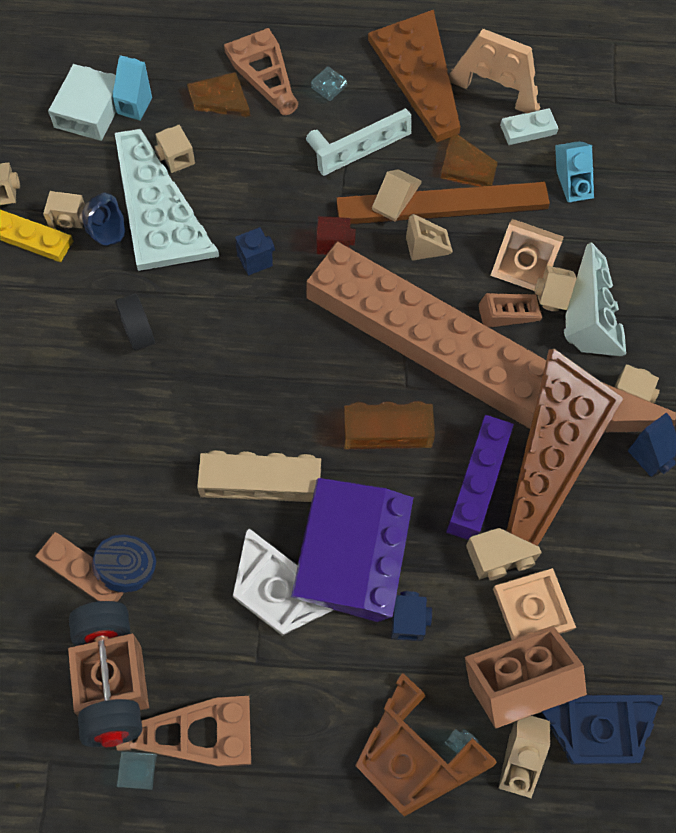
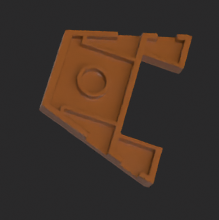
(405, 765)

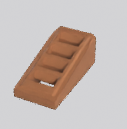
(493, 315)

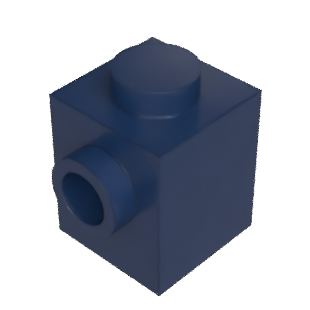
(255, 250)
(410, 617)

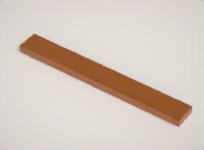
(452, 202)

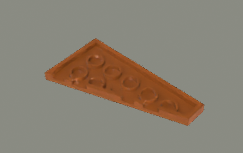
(418, 66)
(563, 433)

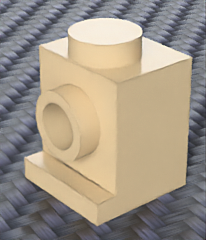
(64, 210)

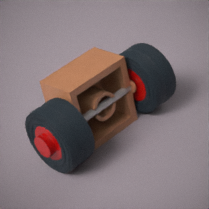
(106, 674)

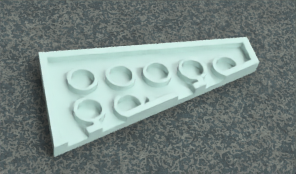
(158, 213)

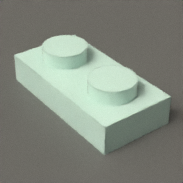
(529, 126)

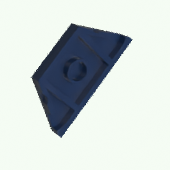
(604, 727)

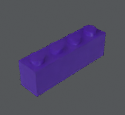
(480, 478)

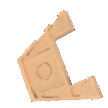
(503, 62)

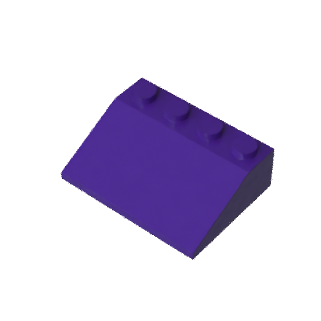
(353, 549)

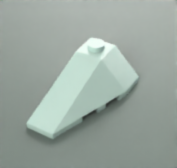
(591, 309)

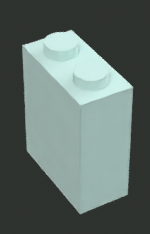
(84, 103)

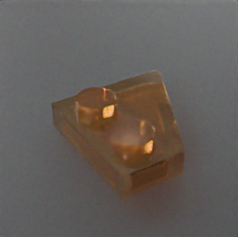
(219, 95)
(467, 164)

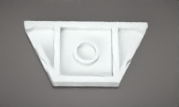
(266, 587)

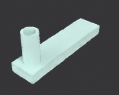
(359, 144)

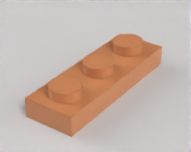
(75, 567)

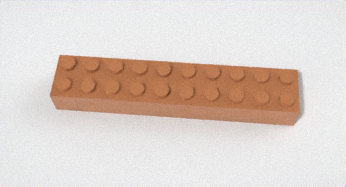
(429, 332)

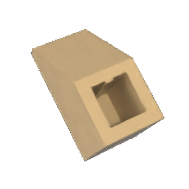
(500, 551)
(525, 755)

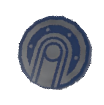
(124, 563)

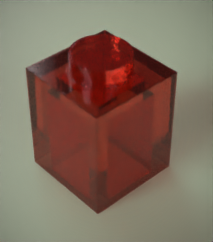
(333, 230)

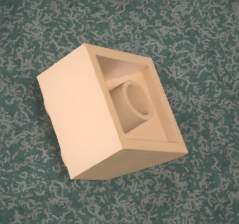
(525, 254)

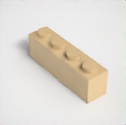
(258, 476)

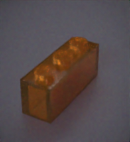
(388, 425)

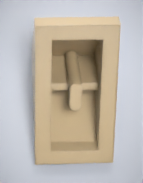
(395, 193)
(426, 239)

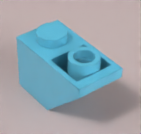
(131, 88)
(575, 170)

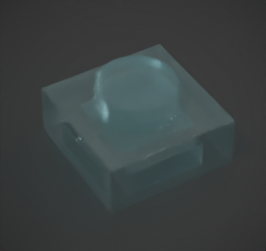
(328, 83)
(458, 740)
(136, 770)

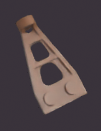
(256, 47)
(233, 733)

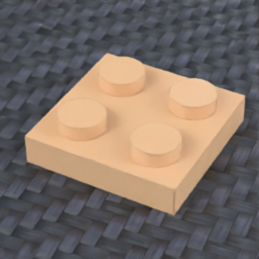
(533, 604)

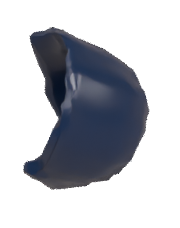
(103, 219)

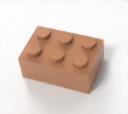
(525, 676)

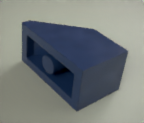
(656, 446)

